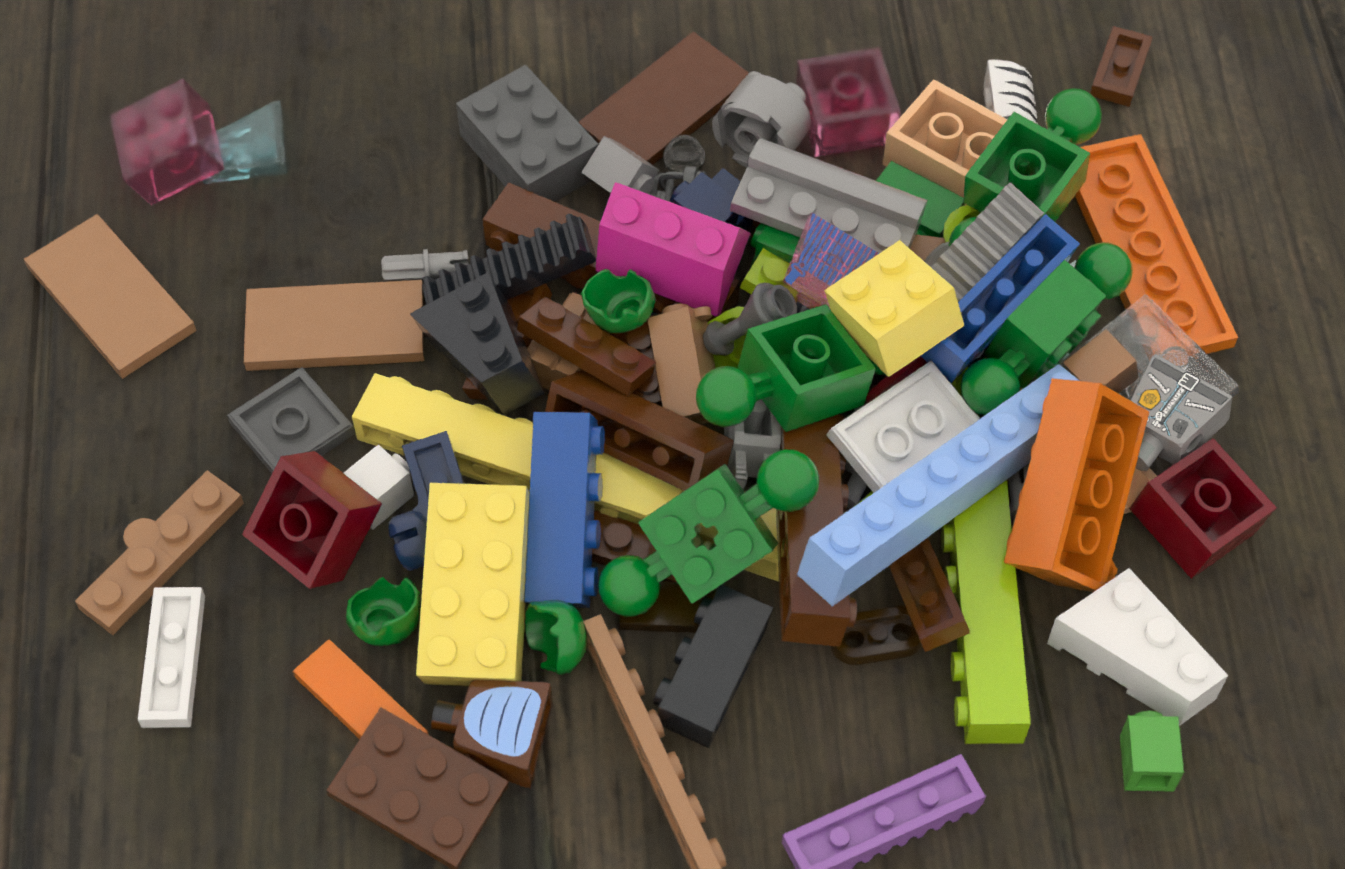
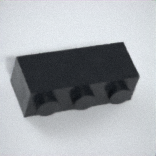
(712, 664)

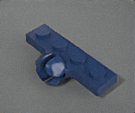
(429, 462)

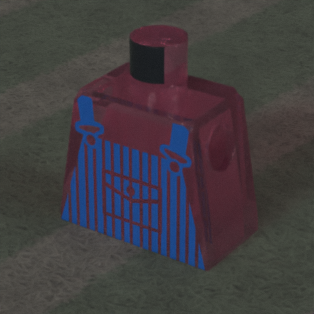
(821, 260)

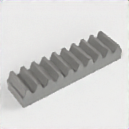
(987, 239)

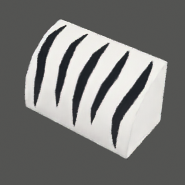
(1009, 90)

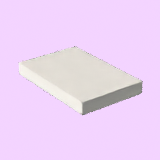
(902, 426)

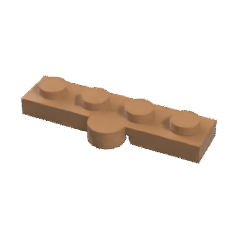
(158, 551)

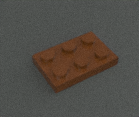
(417, 788)

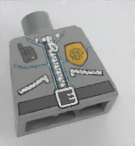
(1181, 412)

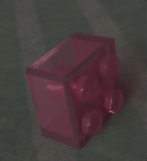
(847, 101)
(166, 142)

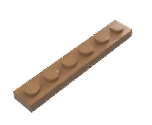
(644, 732)

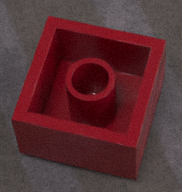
(1202, 508)
(311, 519)

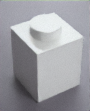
(385, 479)

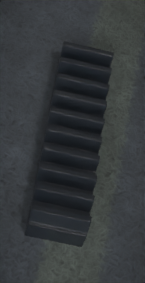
(525, 264)

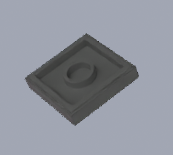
(290, 420)

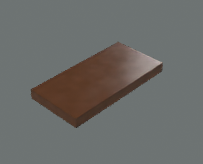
(667, 99)

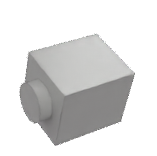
(618, 164)

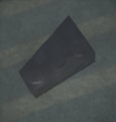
(482, 341)

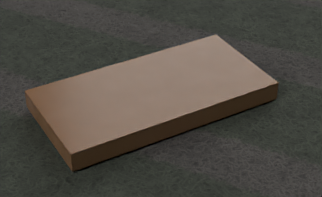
(110, 295)
(333, 325)

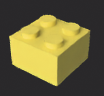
(895, 307)

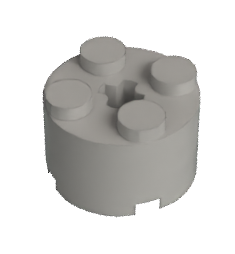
(762, 110)

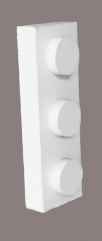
(171, 657)

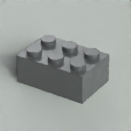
(526, 135)

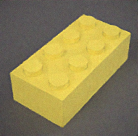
(473, 584)

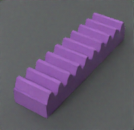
(886, 818)

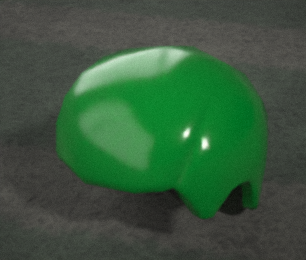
(618, 302)
(384, 612)
(558, 632)

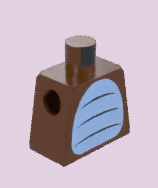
(499, 726)

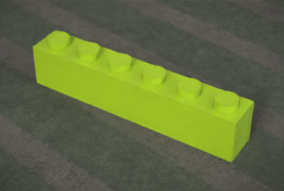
(992, 656)

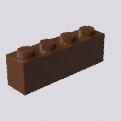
(643, 431)

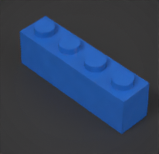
(1000, 293)
(563, 508)

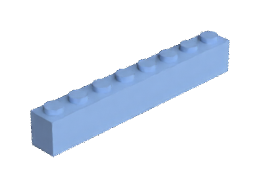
(926, 495)

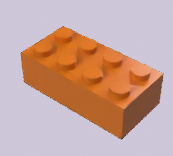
(1076, 485)

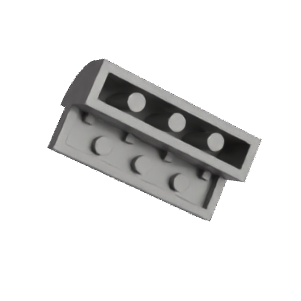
(787, 186)

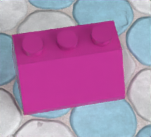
(671, 246)

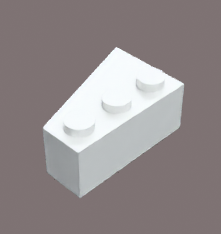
(1141, 646)

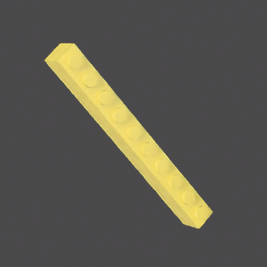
(500, 451)

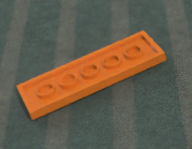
(1133, 209)

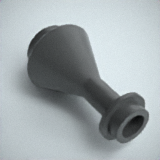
(764, 305)

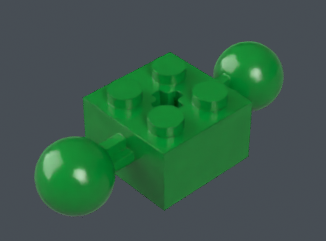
(1036, 159)
(1046, 326)
(798, 367)
(784, 482)

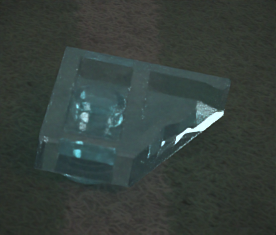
(253, 146)

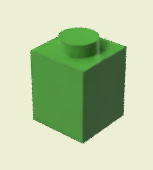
(1151, 752)

